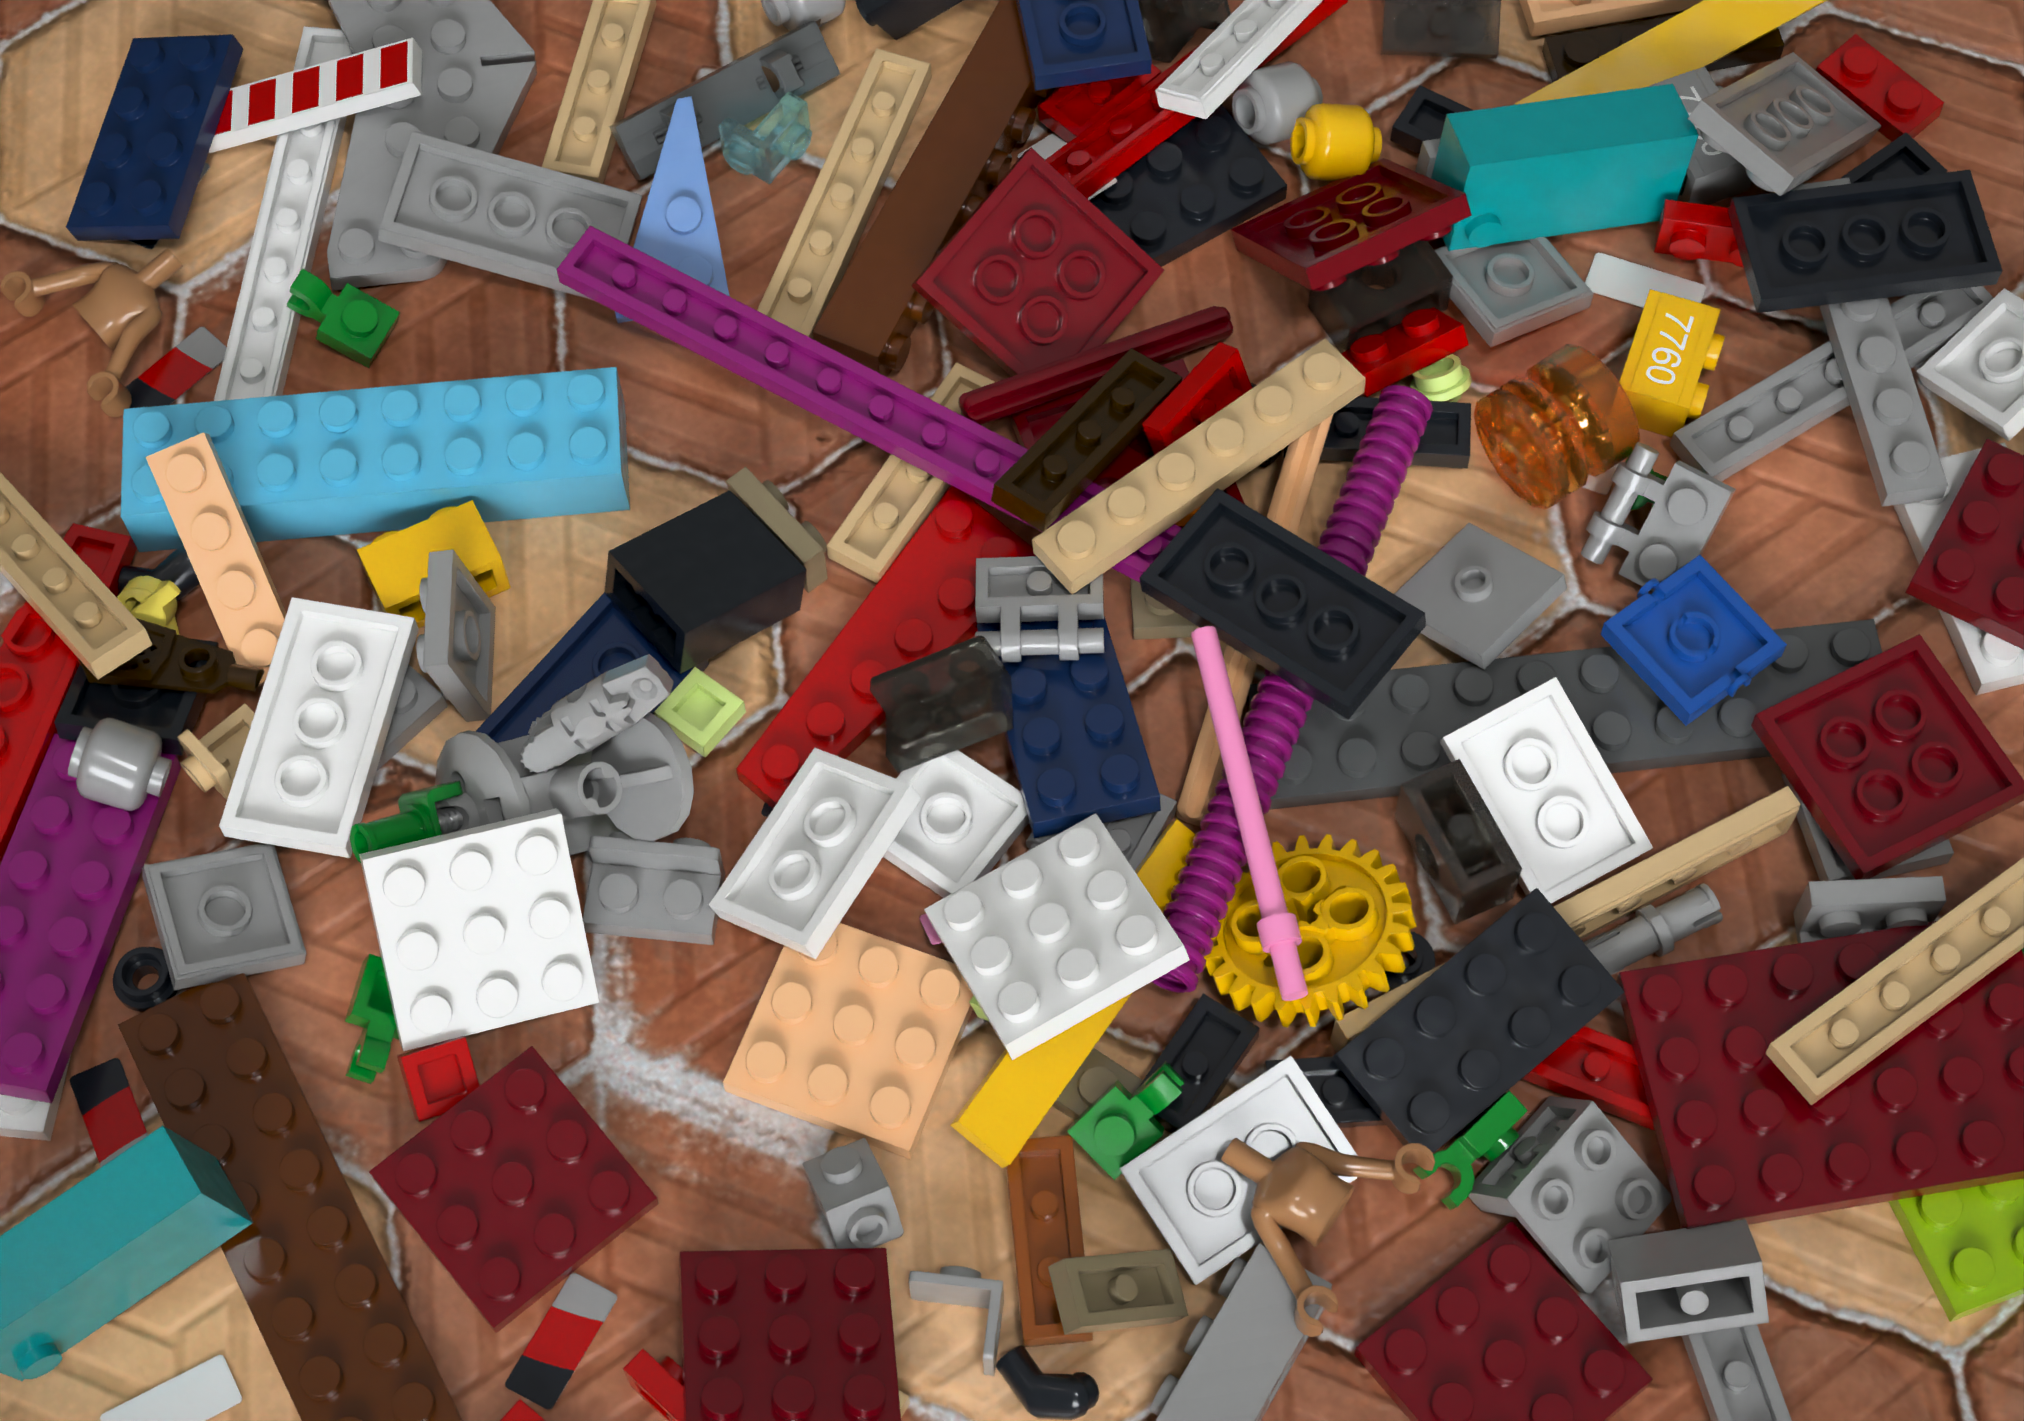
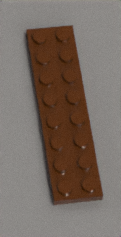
(309, 1254)

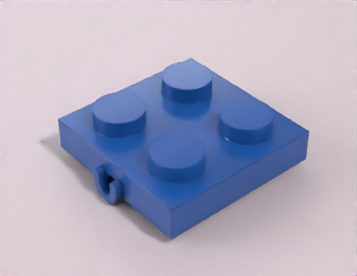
(1692, 639)

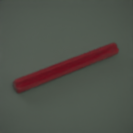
(1089, 366)

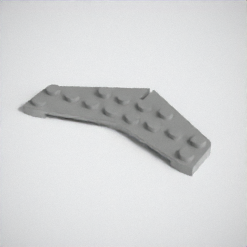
(471, 94)

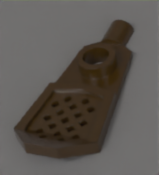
(168, 662)

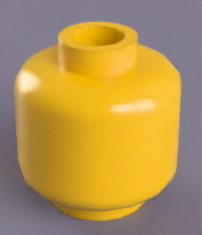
(1335, 141)

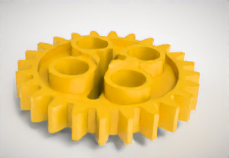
(1350, 923)

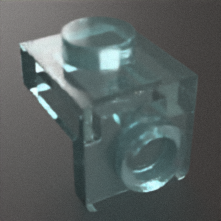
(773, 144)

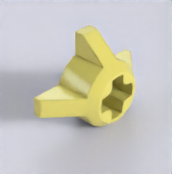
(156, 600)

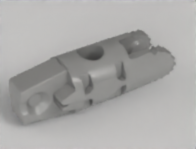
(595, 713)

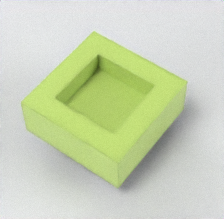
(701, 711)

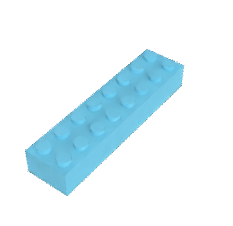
(394, 454)

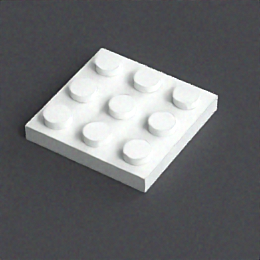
(479, 928)
(1056, 935)

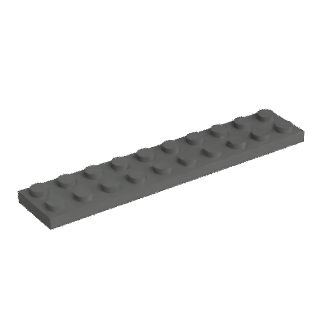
(1413, 708)

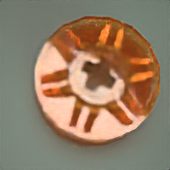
(1557, 426)

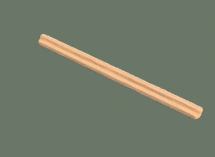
(1287, 511)

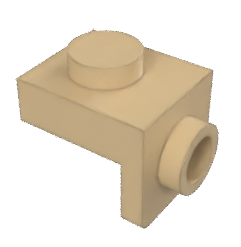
(217, 754)

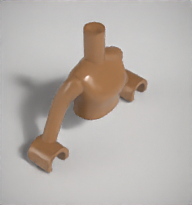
(118, 308)
(1307, 1197)

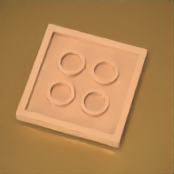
(854, 1038)

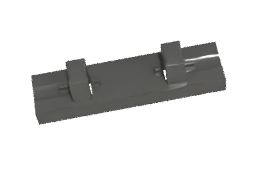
(732, 91)

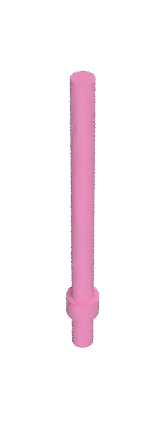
(1277, 928)

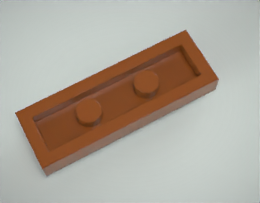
(1044, 1232)

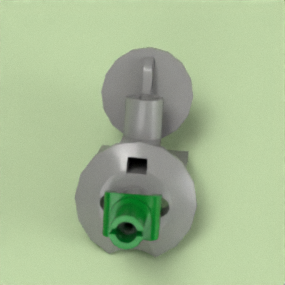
(627, 784)

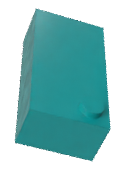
(1565, 164)
(109, 1247)

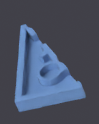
(679, 211)

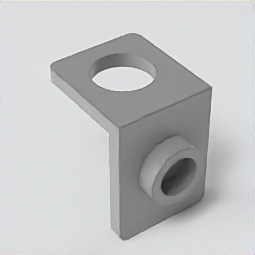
(966, 1288)

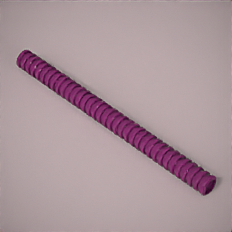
(1279, 706)

